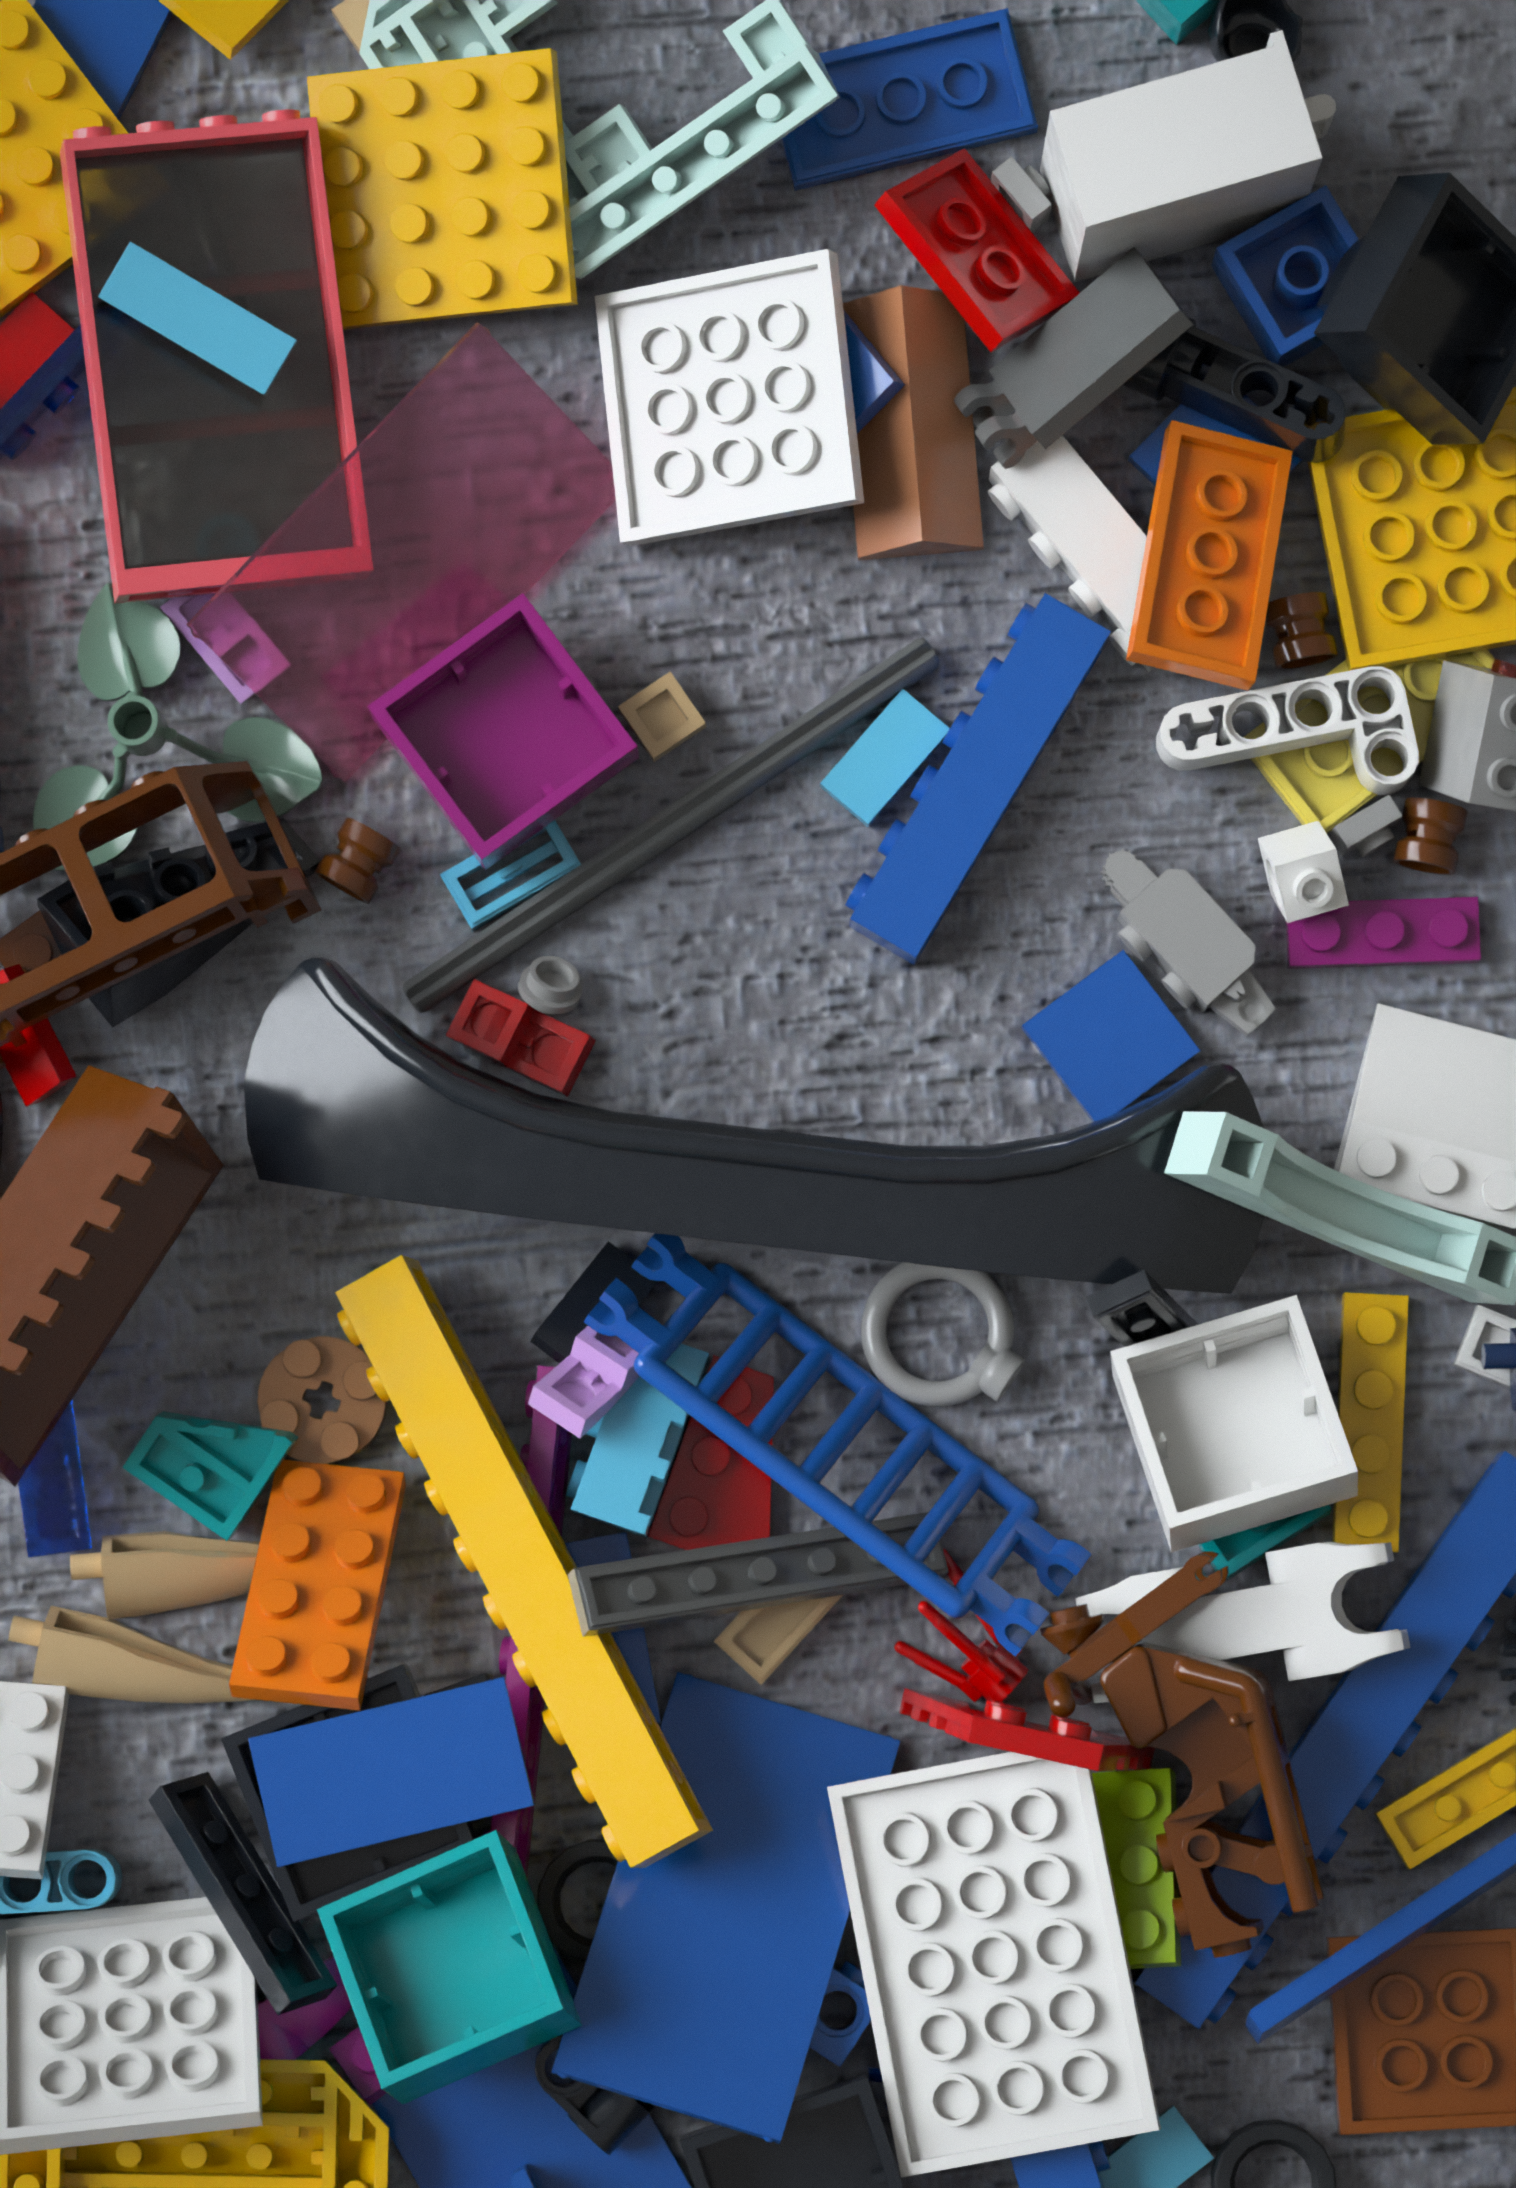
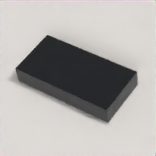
(566, 1320)

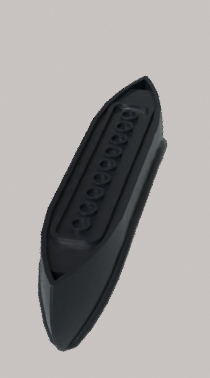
(374, 1110)

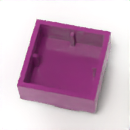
(504, 731)

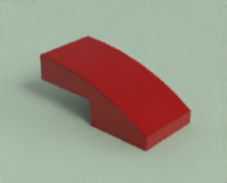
(520, 1037)

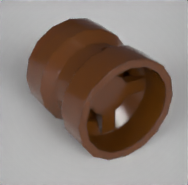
(1300, 630)
(1430, 835)
(360, 856)

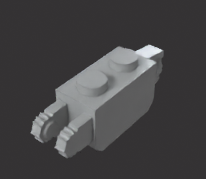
(1189, 939)

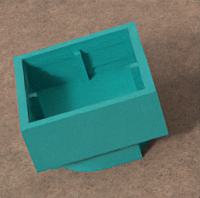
(449, 1967)

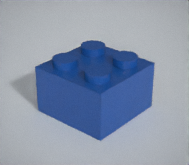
(1282, 270)

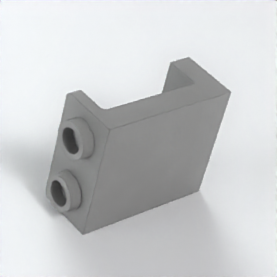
(1473, 737)

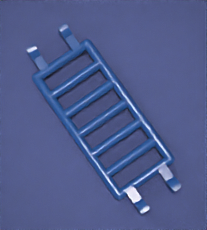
(1017, 1532)

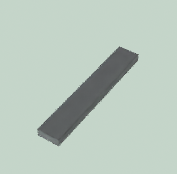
(734, 1577)

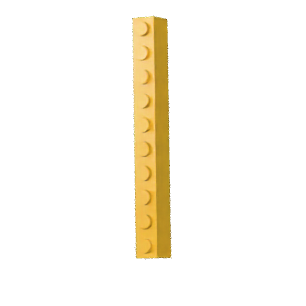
(521, 1561)

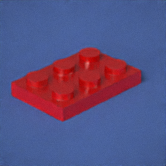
(976, 249)

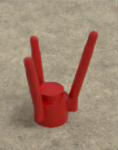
(990, 1668)

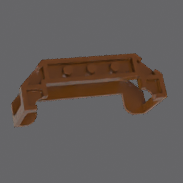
(127, 948)

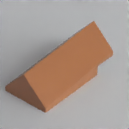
(919, 446)

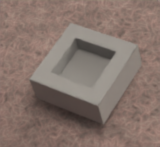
(1024, 191)
(1367, 829)

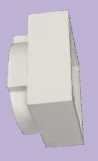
(1234, 1423)

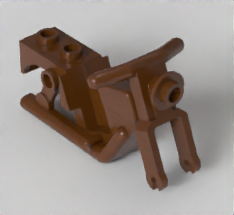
(1220, 1725)

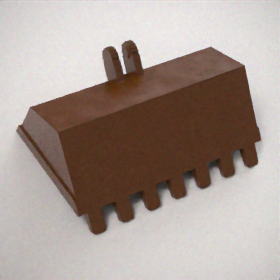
(84, 1240)

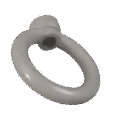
(991, 1370)

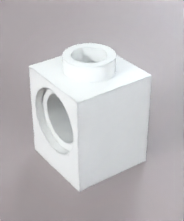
(1303, 871)

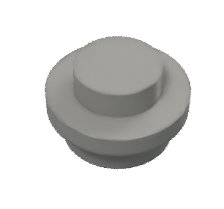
(550, 985)

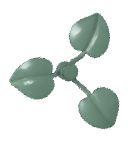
(140, 648)

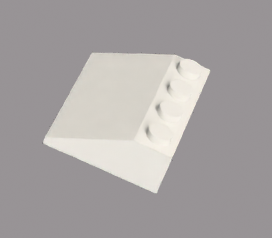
(1436, 1117)

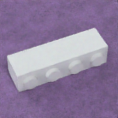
(1078, 528)

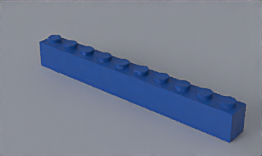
(1363, 1723)

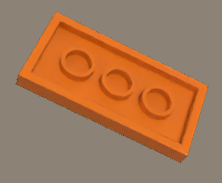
(1209, 555)
(318, 1585)

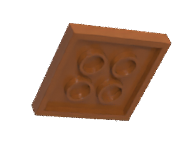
(1428, 2035)

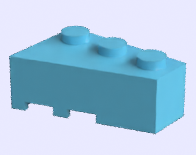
(634, 1452)

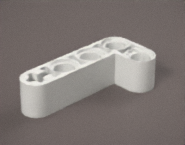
(1286, 732)

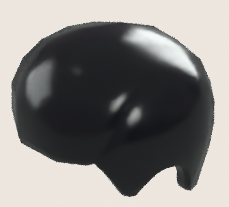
(1245, 27)

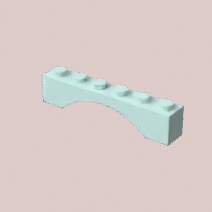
(1287, 1186)

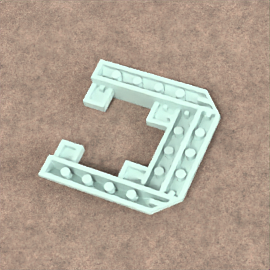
(613, 175)

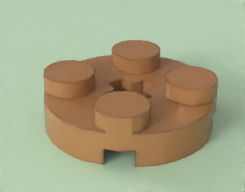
(305, 1367)

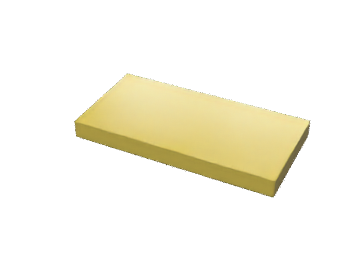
(1322, 779)

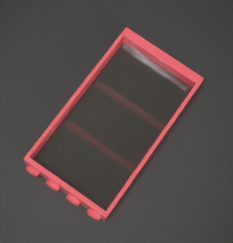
(184, 452)

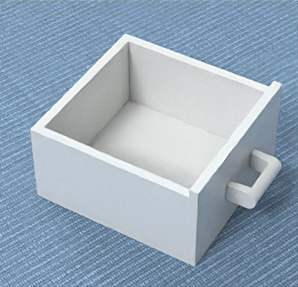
(1182, 158)

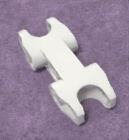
(1293, 1614)

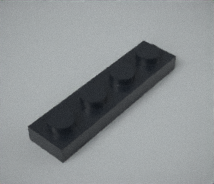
(242, 1893)

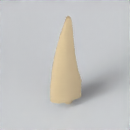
(166, 1571)
(116, 1662)

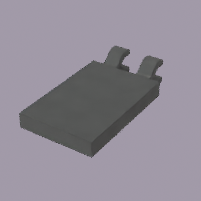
(1075, 359)

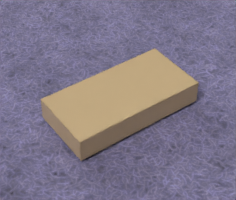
(767, 1635)

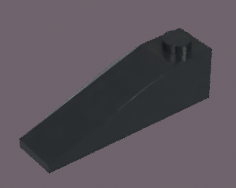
(150, 884)

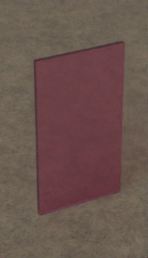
(407, 547)

